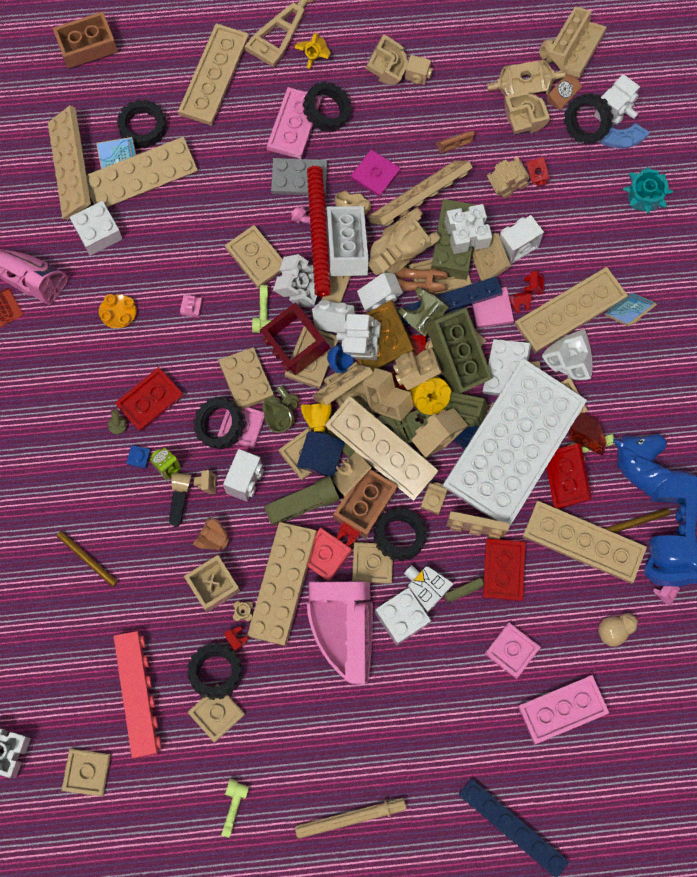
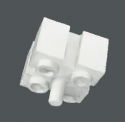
(621, 99)
(468, 229)
(296, 281)
(360, 337)

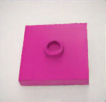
(375, 173)

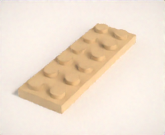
(213, 74)
(69, 163)
(141, 173)
(416, 194)
(571, 309)
(381, 448)
(584, 542)
(282, 584)

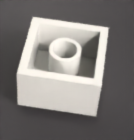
(96, 228)
(521, 238)
(243, 475)
(402, 616)

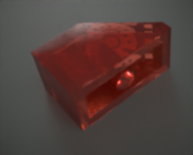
(588, 433)

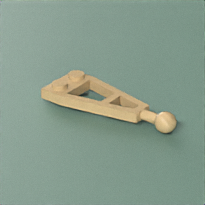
(268, 52)

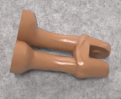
(429, 275)

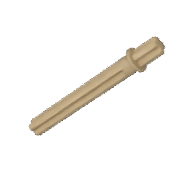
(350, 818)

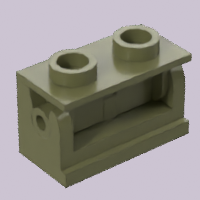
(470, 408)

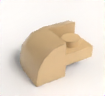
(388, 61)
(526, 112)

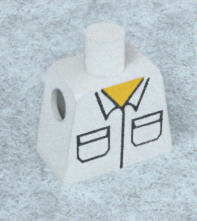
(427, 586)

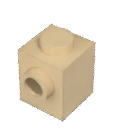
(418, 70)

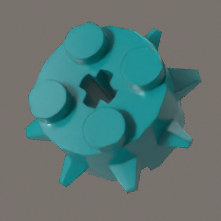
(647, 190)

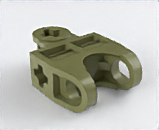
(430, 309)
(406, 428)

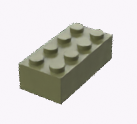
(443, 257)
(458, 350)

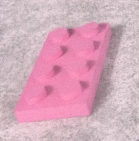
(291, 126)
(563, 709)

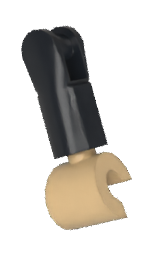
(180, 484)

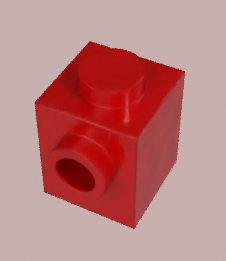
(535, 166)

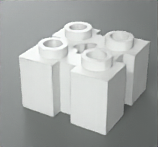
(13, 746)

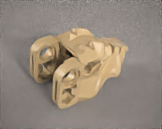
(400, 244)

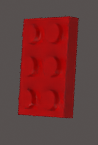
(149, 399)
(568, 477)
(504, 570)

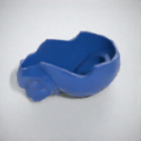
(338, 360)

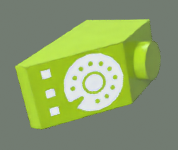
(165, 463)

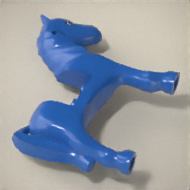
(672, 554)

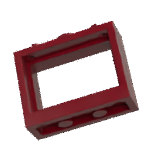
(305, 357)

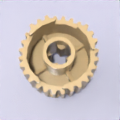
(508, 177)

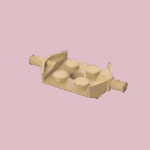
(541, 78)

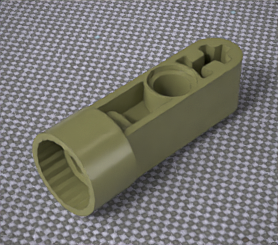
(303, 501)

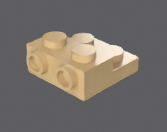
(417, 369)

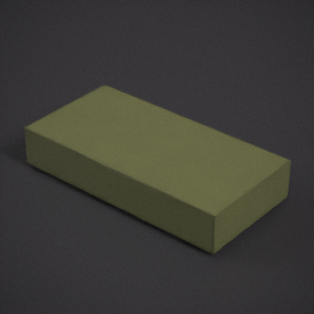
(463, 591)

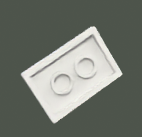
(503, 362)

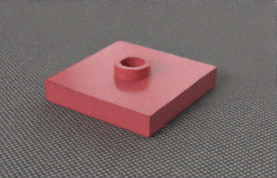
(328, 555)

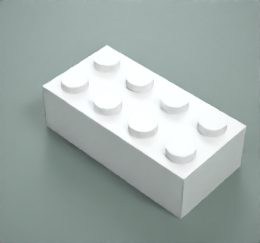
(347, 241)

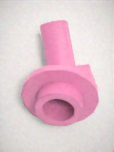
(298, 215)

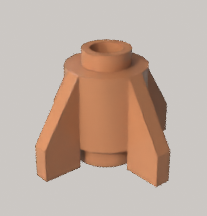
(212, 536)

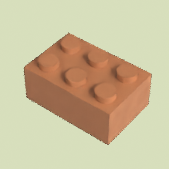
(85, 40)
(365, 503)

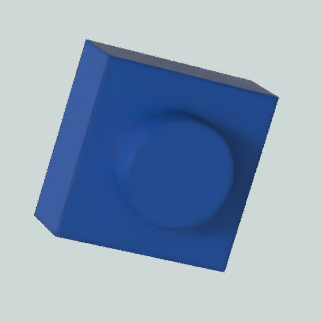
(138, 457)

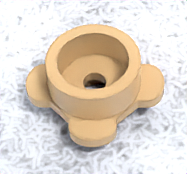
(242, 606)

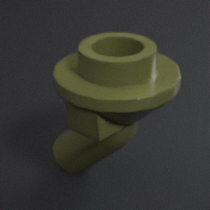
(290, 401)
(117, 423)

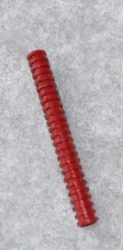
(318, 231)

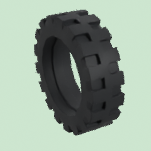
(336, 94)
(146, 108)
(605, 115)
(203, 415)
(407, 517)
(214, 651)

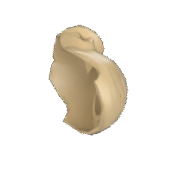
(346, 199)
(617, 629)

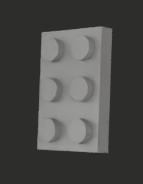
(290, 175)

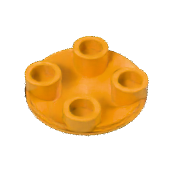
(117, 311)

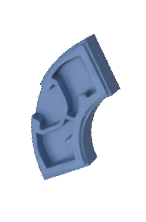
(625, 138)

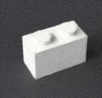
(380, 291)
(331, 316)

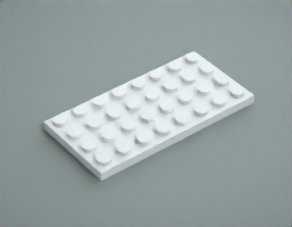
(514, 443)

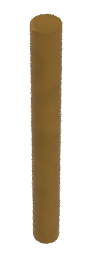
(638, 521)
(87, 559)

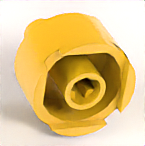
(431, 395)

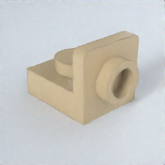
(434, 498)

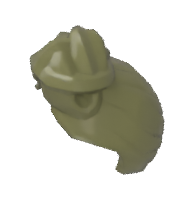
(277, 416)

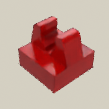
(536, 283)
(520, 298)
(347, 531)
(231, 636)

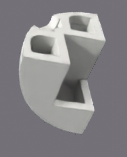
(571, 356)

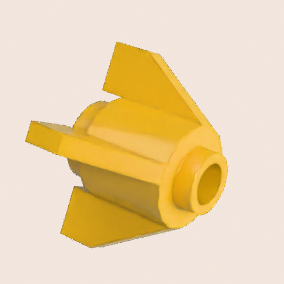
(314, 49)
(317, 416)

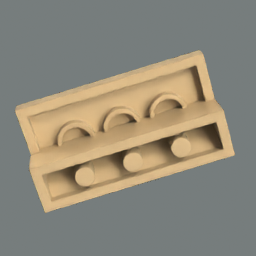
(576, 42)

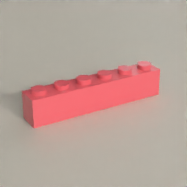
(136, 695)

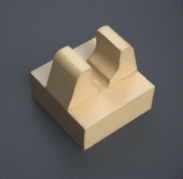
(206, 482)

